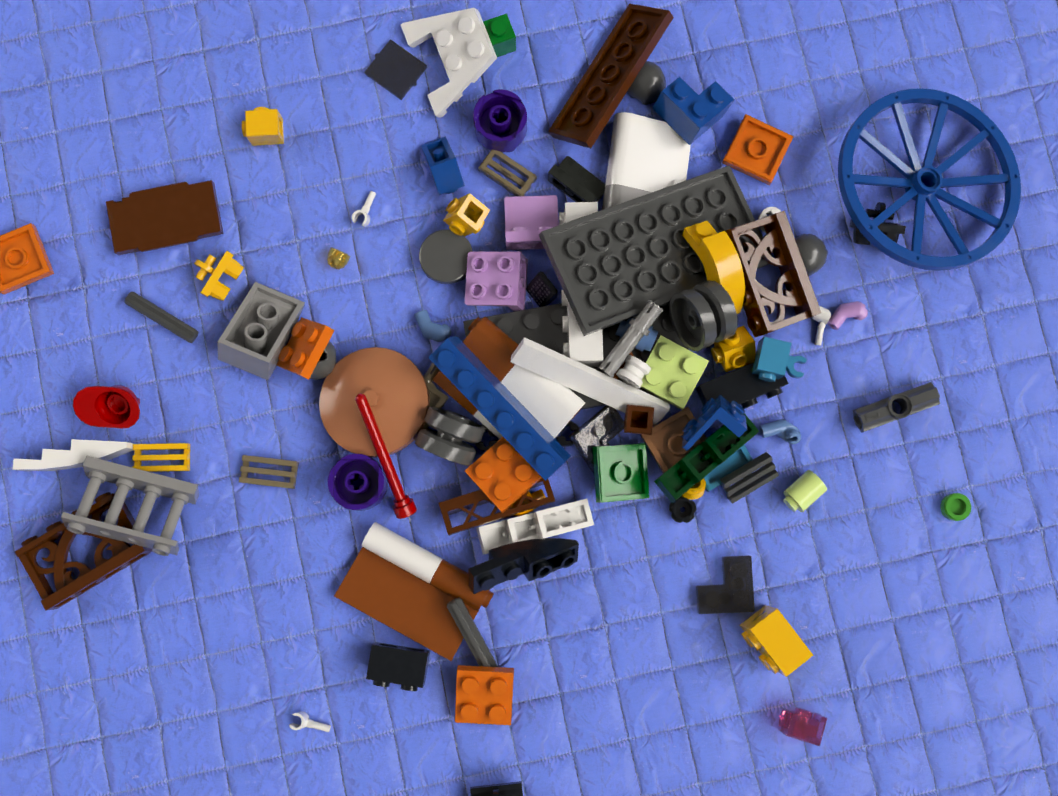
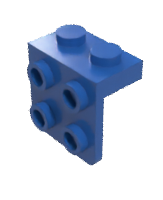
(727, 413)

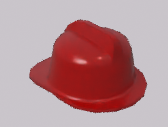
(107, 406)

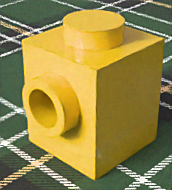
(263, 126)

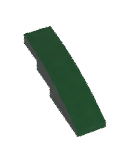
(702, 460)

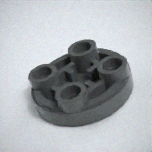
(445, 256)

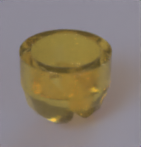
(337, 259)

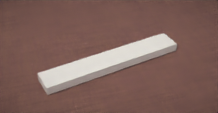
(585, 379)

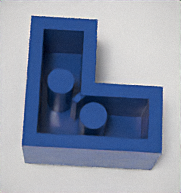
(692, 113)

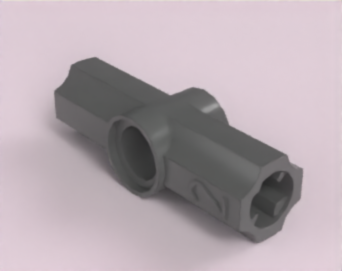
(909, 401)

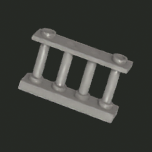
(126, 479)

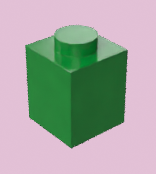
(501, 34)

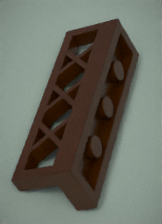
(477, 498)

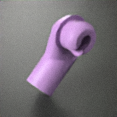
(845, 311)

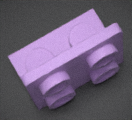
(527, 218)
(496, 279)

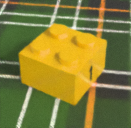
(776, 640)

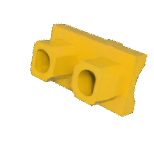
(213, 286)

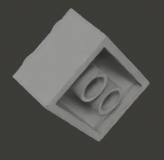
(259, 330)

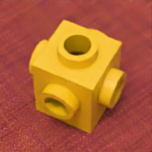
(465, 215)
(735, 351)

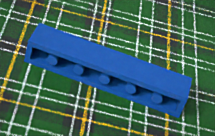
(499, 407)

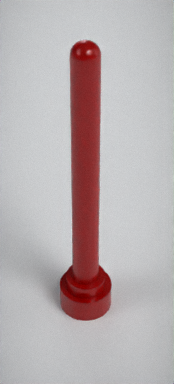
(403, 505)

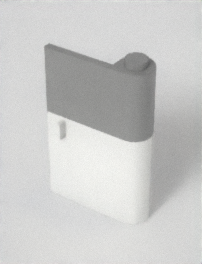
(643, 158)

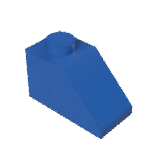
(443, 166)

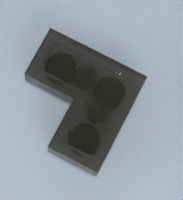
(597, 432)
(734, 594)

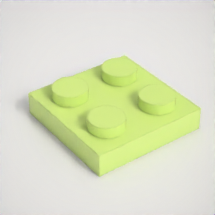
(673, 372)

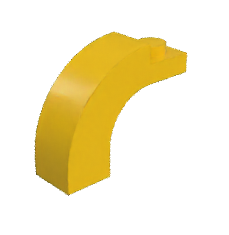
(719, 259)

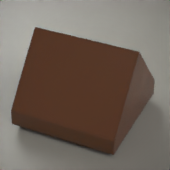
(638, 419)

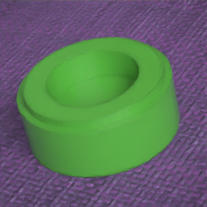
(955, 507)

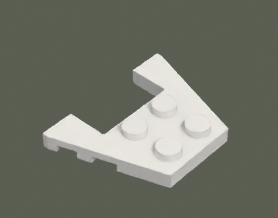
(462, 48)

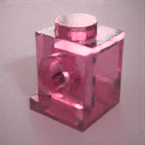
(802, 725)

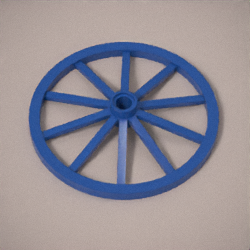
(930, 177)

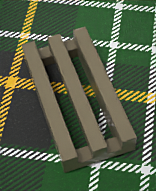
(503, 182)
(245, 469)

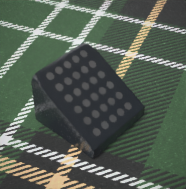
(542, 290)

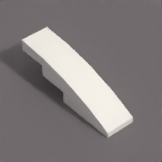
(74, 458)
(536, 525)

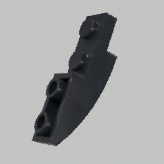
(530, 557)

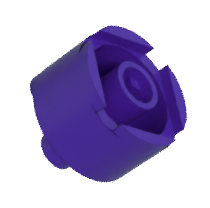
(496, 107)
(347, 471)

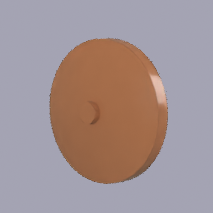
(393, 390)

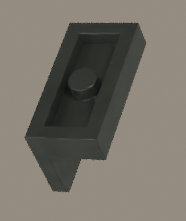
(576, 181)

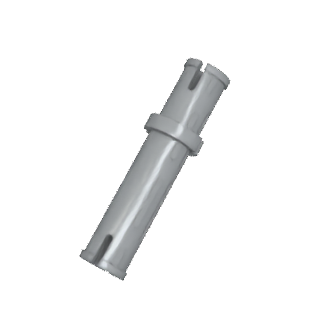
(637, 329)

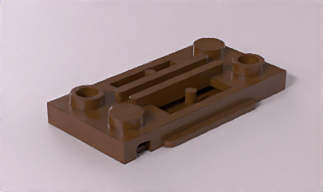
(164, 217)

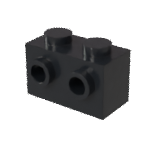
(398, 666)

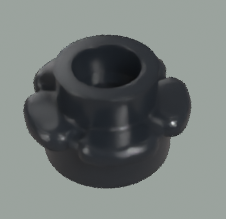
(687, 515)

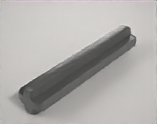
(161, 317)
(471, 633)

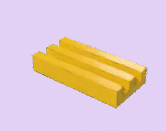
(138, 457)

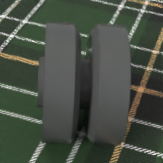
(703, 315)
(448, 439)

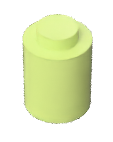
(804, 491)

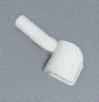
(365, 210)
(823, 319)
(306, 722)

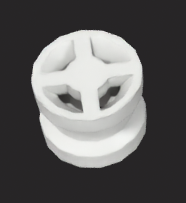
(633, 371)

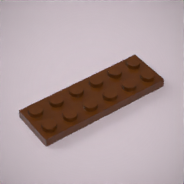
(610, 75)

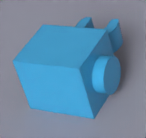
(773, 360)

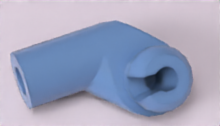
(432, 330)
(782, 429)

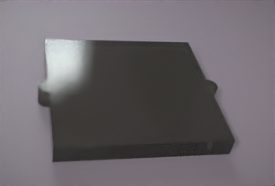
(395, 69)

